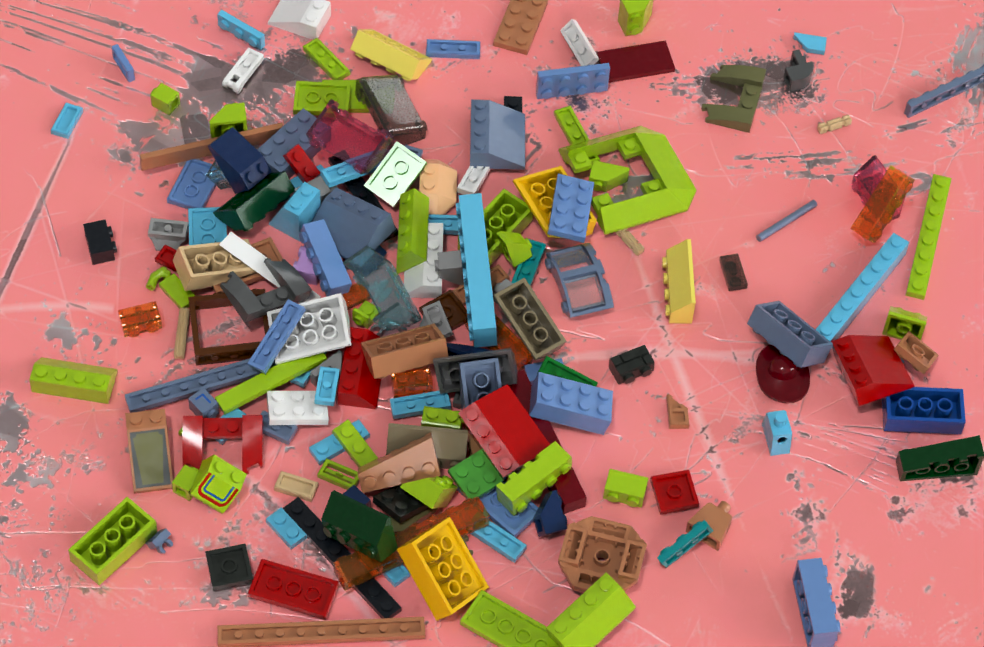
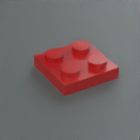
(674, 492)

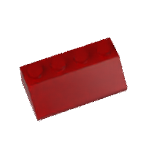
(356, 382)

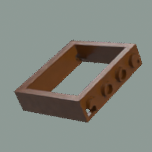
(225, 353)

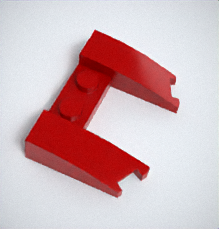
(247, 428)

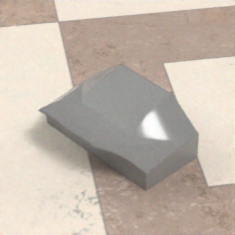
(167, 233)
(435, 314)

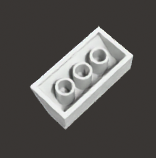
(422, 279)

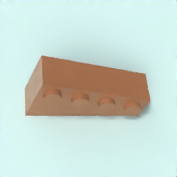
(401, 466)

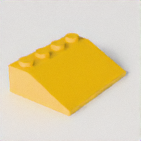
(538, 194)
(443, 568)

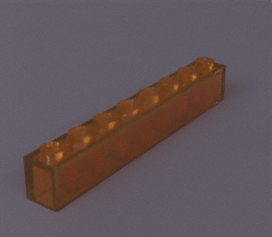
(359, 568)

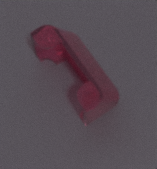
(349, 138)

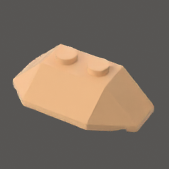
(439, 184)

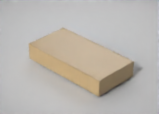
(296, 486)

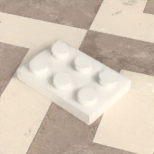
(295, 408)

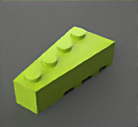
(533, 478)

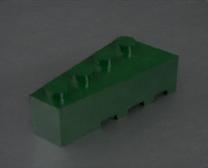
(941, 460)

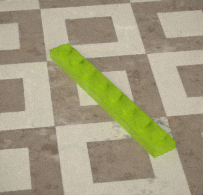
(928, 237)

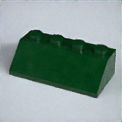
(252, 205)
(359, 527)

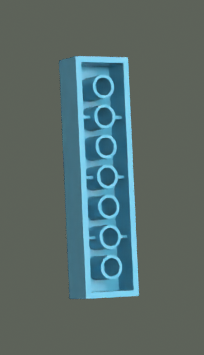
(476, 270)

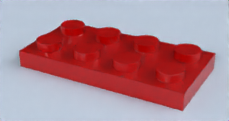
(293, 589)

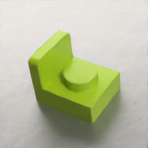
(364, 314)

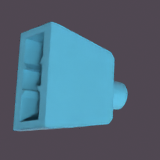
(777, 426)

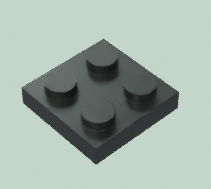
(399, 503)
(229, 567)

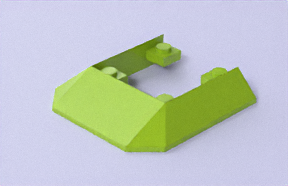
(664, 196)

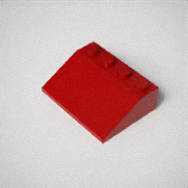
(871, 367)
(503, 431)

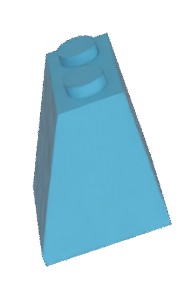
(297, 211)

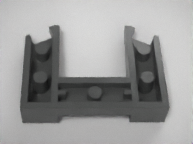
(251, 306)

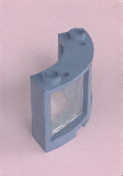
(579, 280)

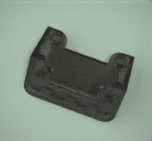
(391, 107)

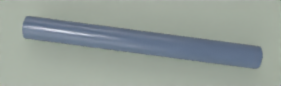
(785, 221)

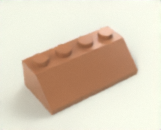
(404, 350)

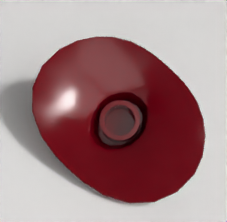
(780, 377)

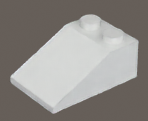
(301, 17)

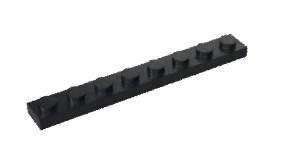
(332, 549)

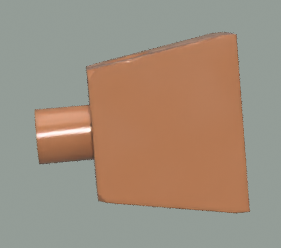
(717, 518)

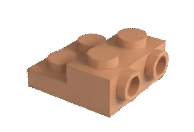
(916, 352)

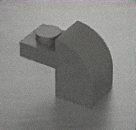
(799, 74)

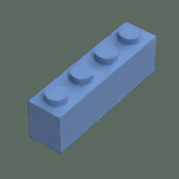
(325, 258)

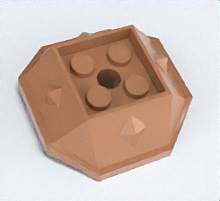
(604, 539)

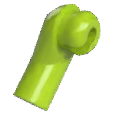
(155, 276)

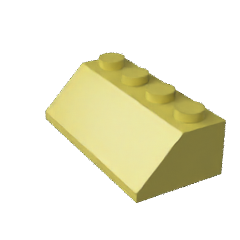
(390, 53)
(679, 283)

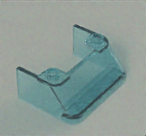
(384, 288)

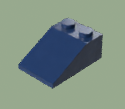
(239, 160)

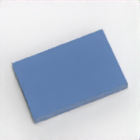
(192, 186)

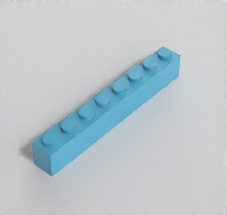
(863, 288)

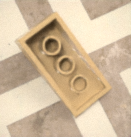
(207, 265)

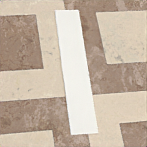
(253, 259)

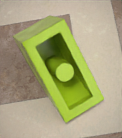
(607, 175)
(514, 247)

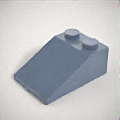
(478, 379)

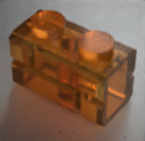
(140, 319)
(411, 383)

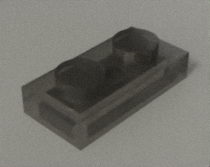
(733, 272)

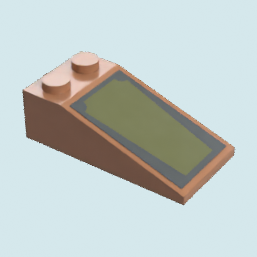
(149, 450)

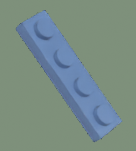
(276, 336)

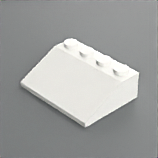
(319, 330)

